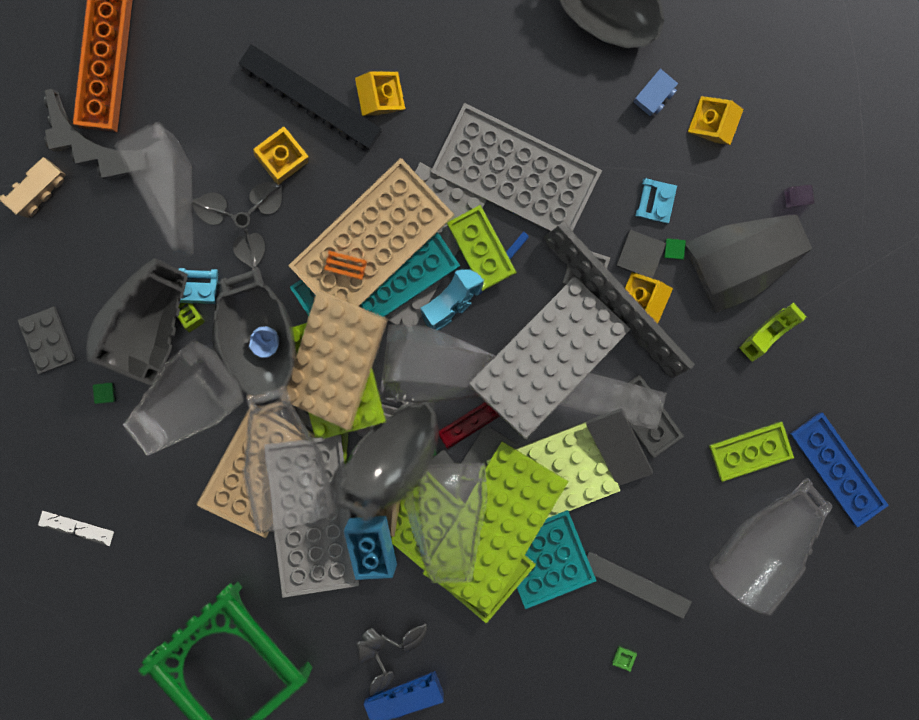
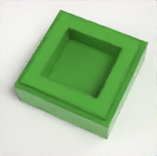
(624, 658)

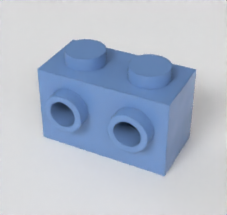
(655, 93)

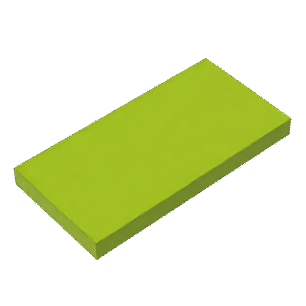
(481, 247)
(751, 451)

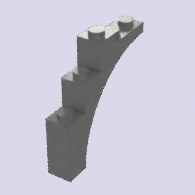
(84, 151)

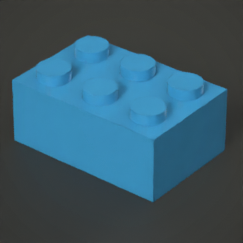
(370, 548)

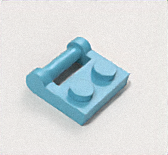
(662, 201)
(200, 292)

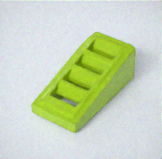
(192, 320)

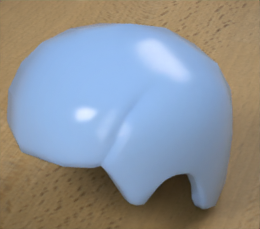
(264, 342)

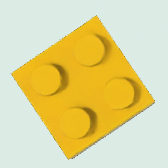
(280, 155)

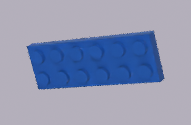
(839, 469)

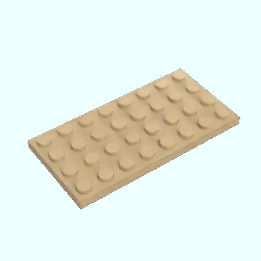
(379, 227)

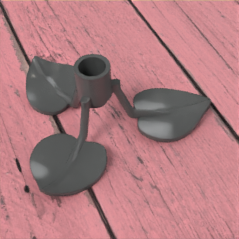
(250, 247)
(373, 643)

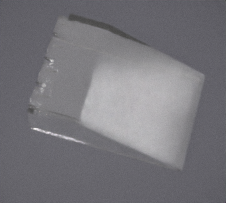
(164, 180)

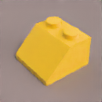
(379, 93)
(716, 120)
(649, 294)

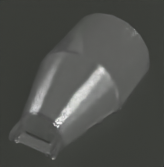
(283, 467)
(771, 549)

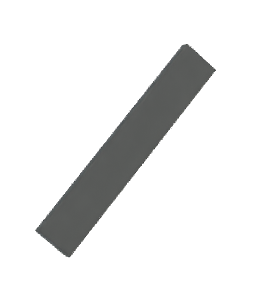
(638, 585)

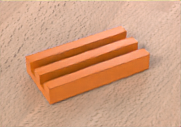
(329, 260)

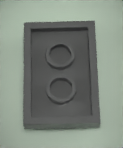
(46, 340)

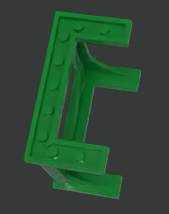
(232, 608)

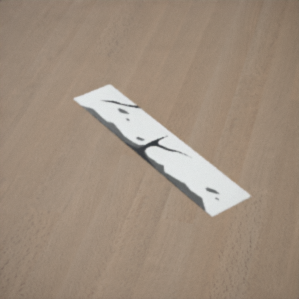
(76, 528)

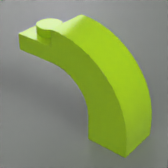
(771, 330)

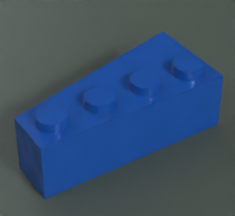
(405, 698)

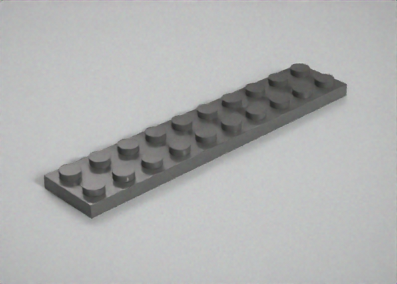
(618, 300)

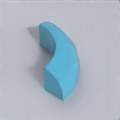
(452, 300)

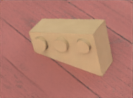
(34, 188)

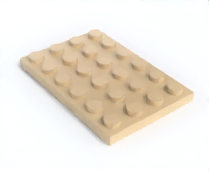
(335, 359)
(226, 489)

